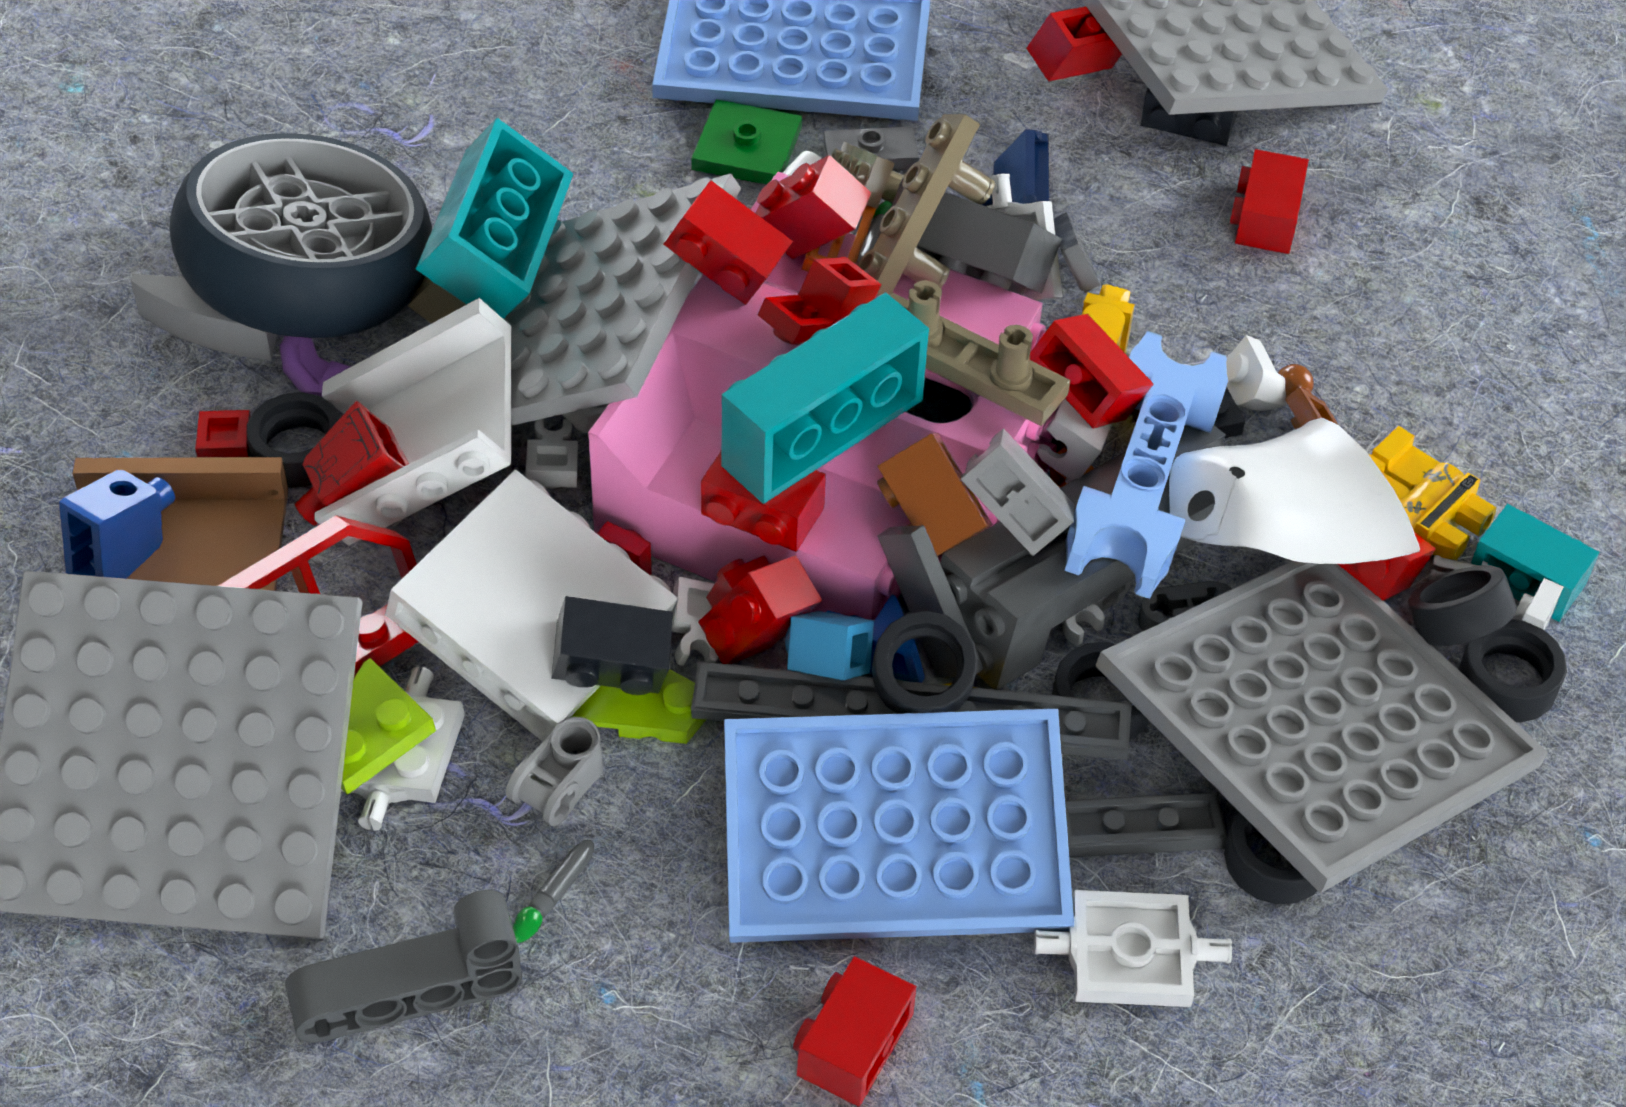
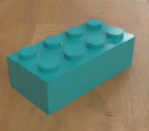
(496, 220)
(823, 397)

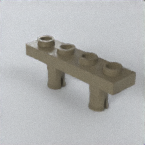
(870, 171)
(924, 187)
(988, 369)

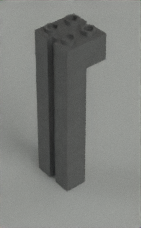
(1018, 597)

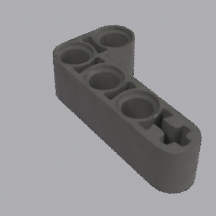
(410, 976)

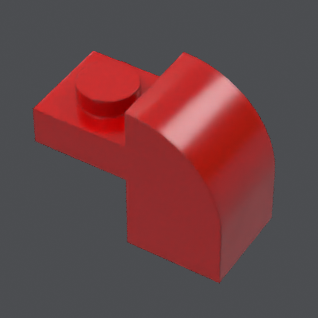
(826, 296)

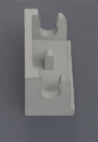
(1081, 441)
(1019, 493)

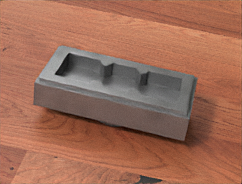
(893, 144)

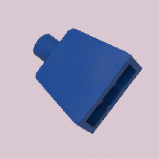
(113, 524)

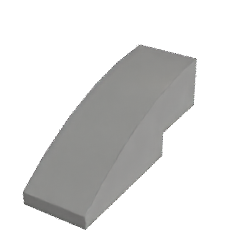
(180, 311)

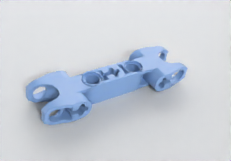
(1128, 521)

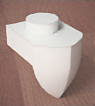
(1253, 377)

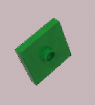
(746, 142)

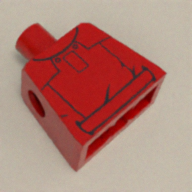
(349, 458)

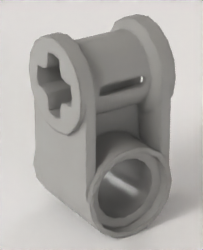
(552, 777)

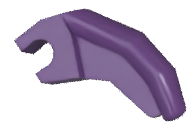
(304, 366)

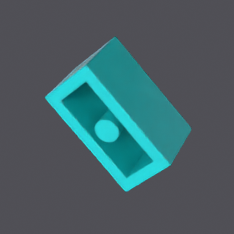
(1534, 551)

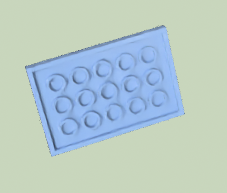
(796, 55)
(896, 826)

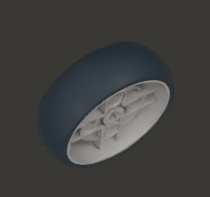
(300, 235)

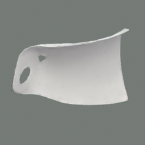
(1300, 498)

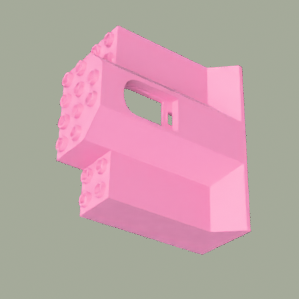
(662, 442)

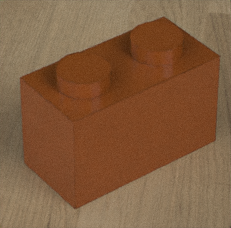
(932, 494)

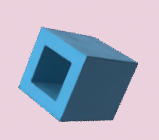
(829, 645)

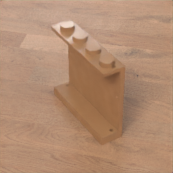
(221, 518)

